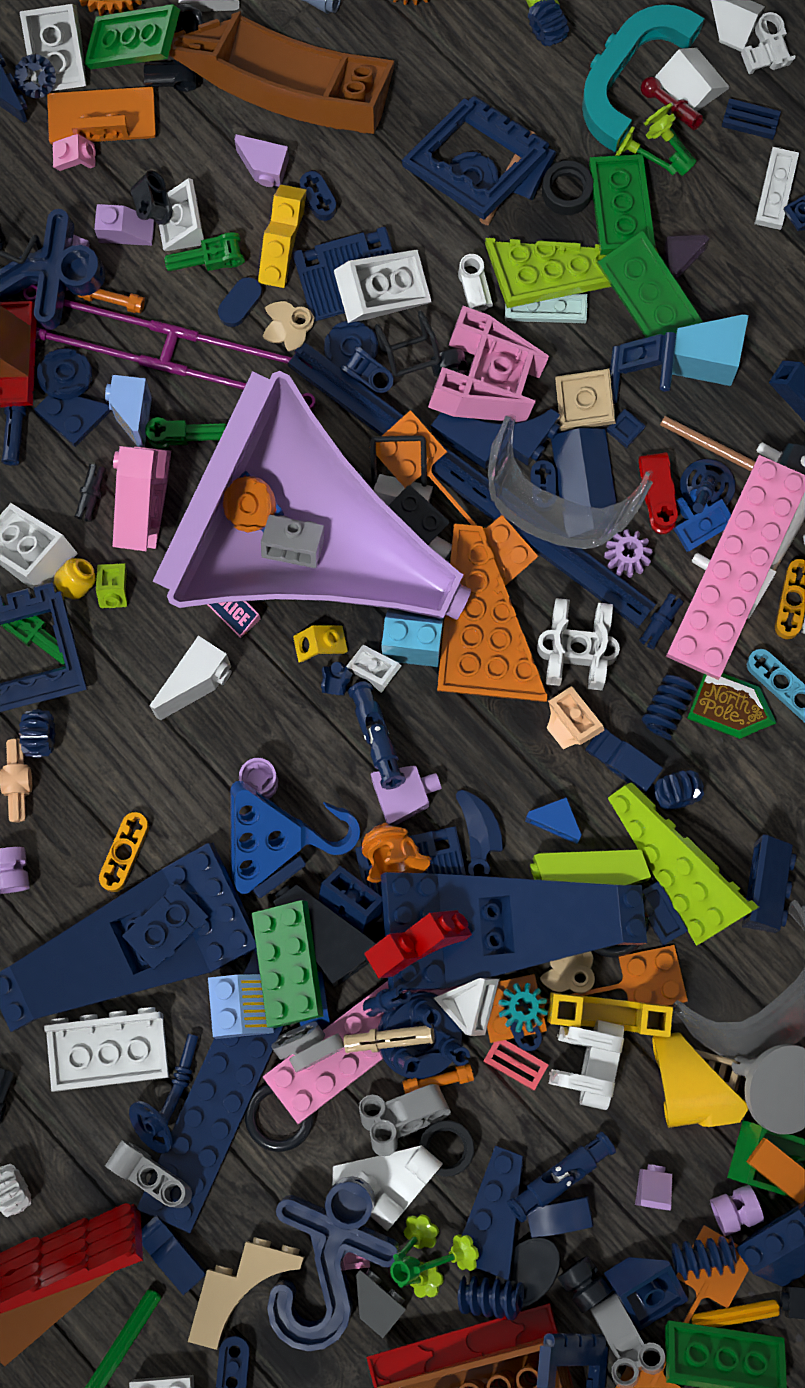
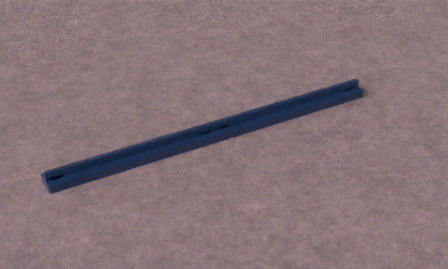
(381, 417)

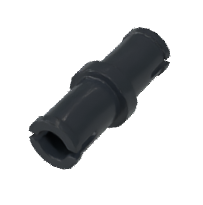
(90, 492)

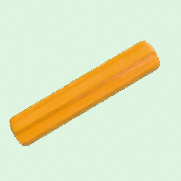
(737, 1314)

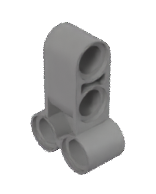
(402, 1115)
(134, 1165)
(624, 1340)

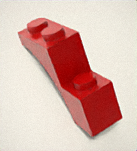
(426, 936)

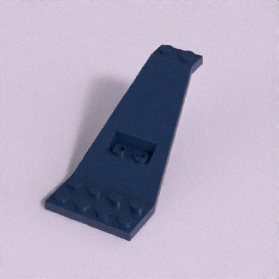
(529, 923)
(98, 964)

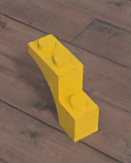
(280, 235)

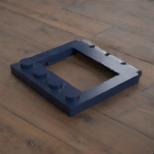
(460, 187)
(52, 682)
(573, 1350)

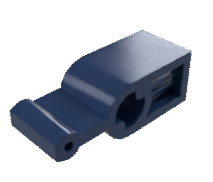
(624, 760)
(171, 1256)

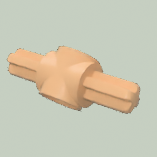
(15, 781)

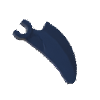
(482, 830)

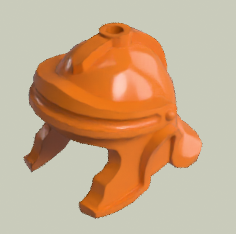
(392, 851)

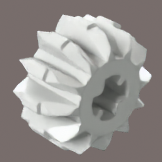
(13, 1191)

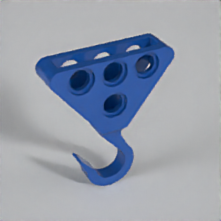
(267, 853)

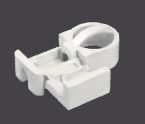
(771, 46)

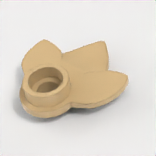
(284, 324)
(564, 971)

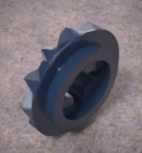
(46, 78)

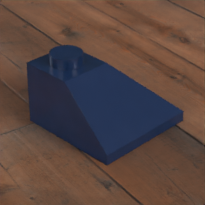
(646, 1289)

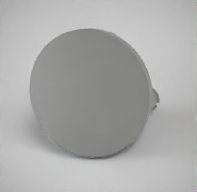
(775, 1088)

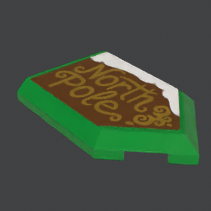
(730, 706)

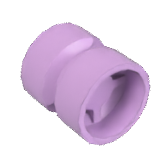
(260, 776)
(12, 875)
(737, 1210)

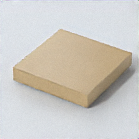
(585, 400)

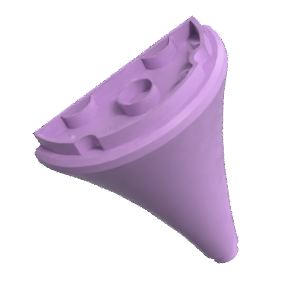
(366, 548)

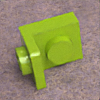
(111, 585)

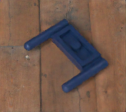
(642, 355)

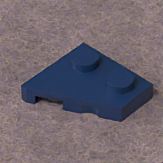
(72, 417)

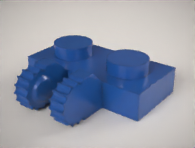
(701, 526)

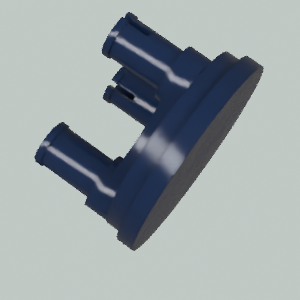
(423, 1059)

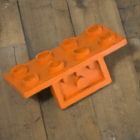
(102, 114)

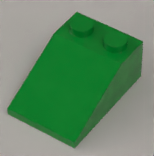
(748, 1140)

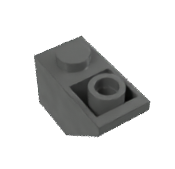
(376, 1305)

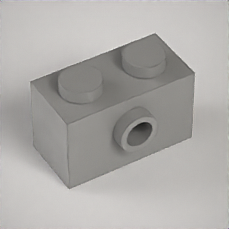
(292, 541)

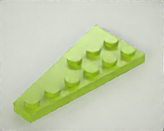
(544, 270)
(687, 875)

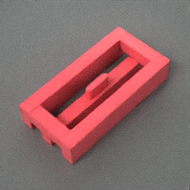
(537, 1075)

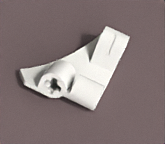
(393, 1179)

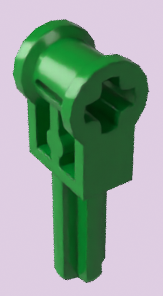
(214, 254)
(179, 433)
(32, 631)

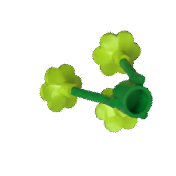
(681, 159)
(425, 1276)

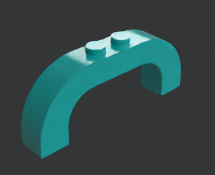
(652, 23)

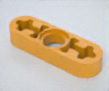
(781, 617)
(118, 841)

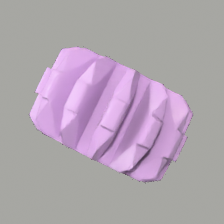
(639, 550)

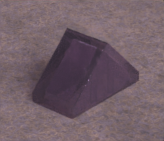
(683, 252)

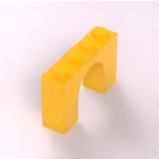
(586, 1010)

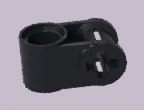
(152, 198)

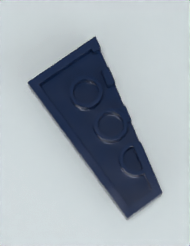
(491, 1220)

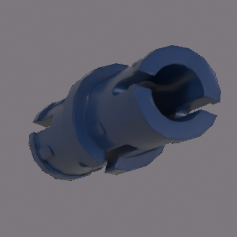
(661, 621)
(387, 1000)

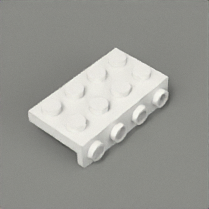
(107, 1050)

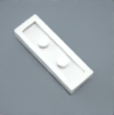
(776, 188)

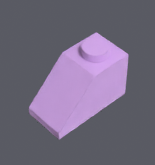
(263, 159)
(122, 226)
(654, 1188)

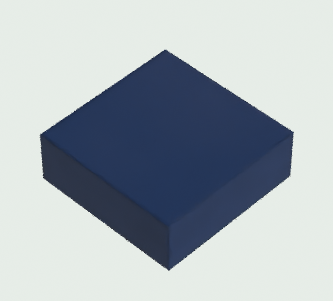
(626, 428)

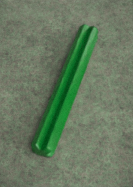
(125, 1339)

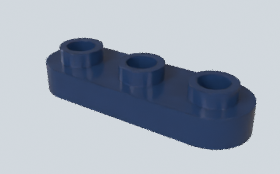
(233, 1366)

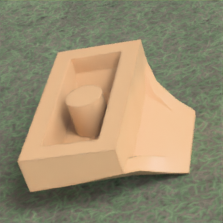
(572, 719)

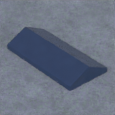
(584, 467)

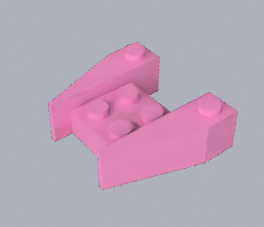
(495, 375)
(139, 496)

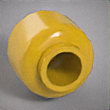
(75, 578)

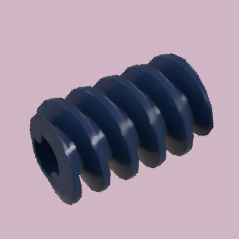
(667, 704)
(704, 1257)
(490, 1299)

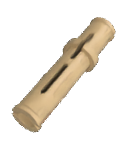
(392, 1038)

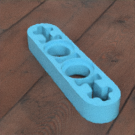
(784, 695)

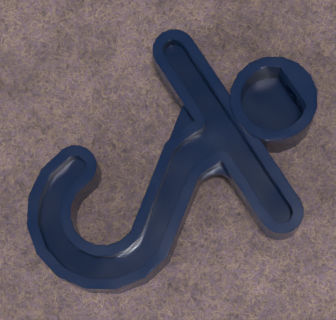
(54, 269)
(333, 1235)

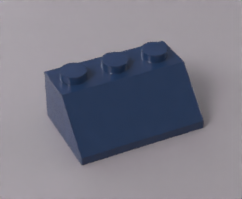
(769, 884)
(777, 1248)

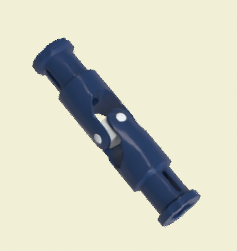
(382, 749)
(565, 1173)

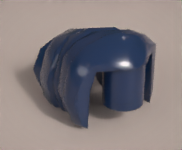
(335, 679)

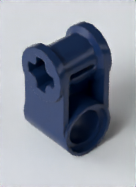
(366, 370)

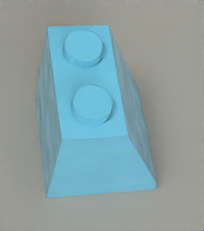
(710, 350)
(412, 638)

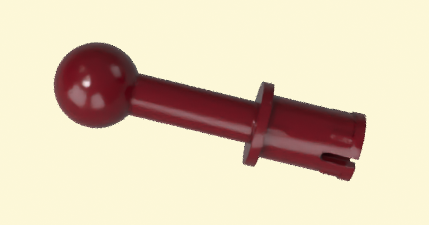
(652, 88)

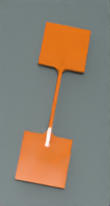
(404, 462)
(646, 978)
(717, 1287)

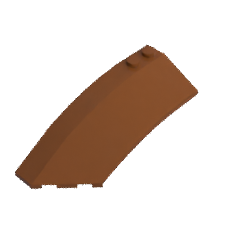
(287, 73)

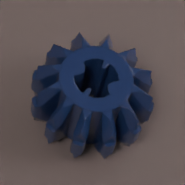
(548, 22)
(37, 733)
(679, 790)

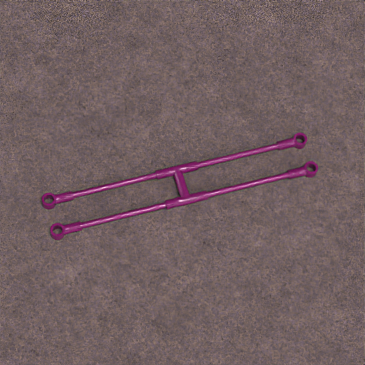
(173, 333)

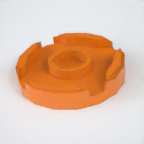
(249, 503)

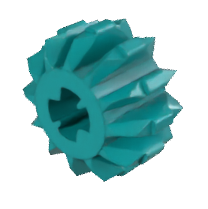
(519, 1017)

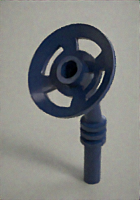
(708, 483)
(156, 1122)

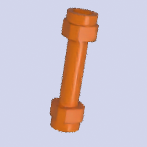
(133, 302)
(462, 1074)

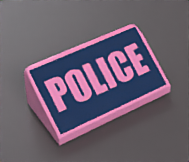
(236, 615)

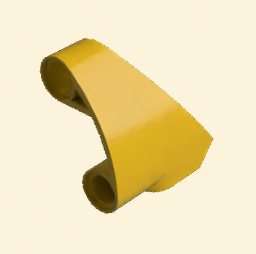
(692, 1087)

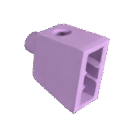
(406, 799)

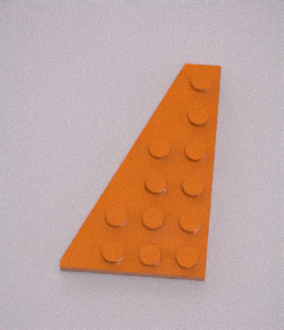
(485, 646)

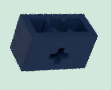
(351, 899)

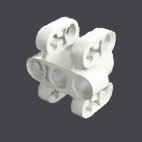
(564, 638)
(599, 1064)

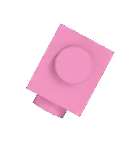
(72, 152)

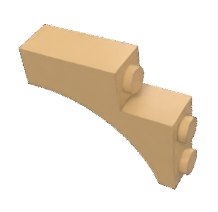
(224, 1291)

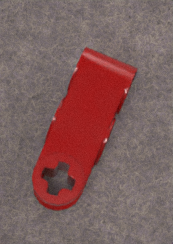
(661, 495)

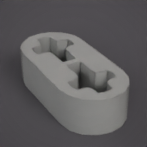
(298, 1040)
(317, 1053)

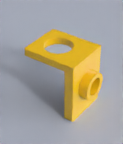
(321, 641)

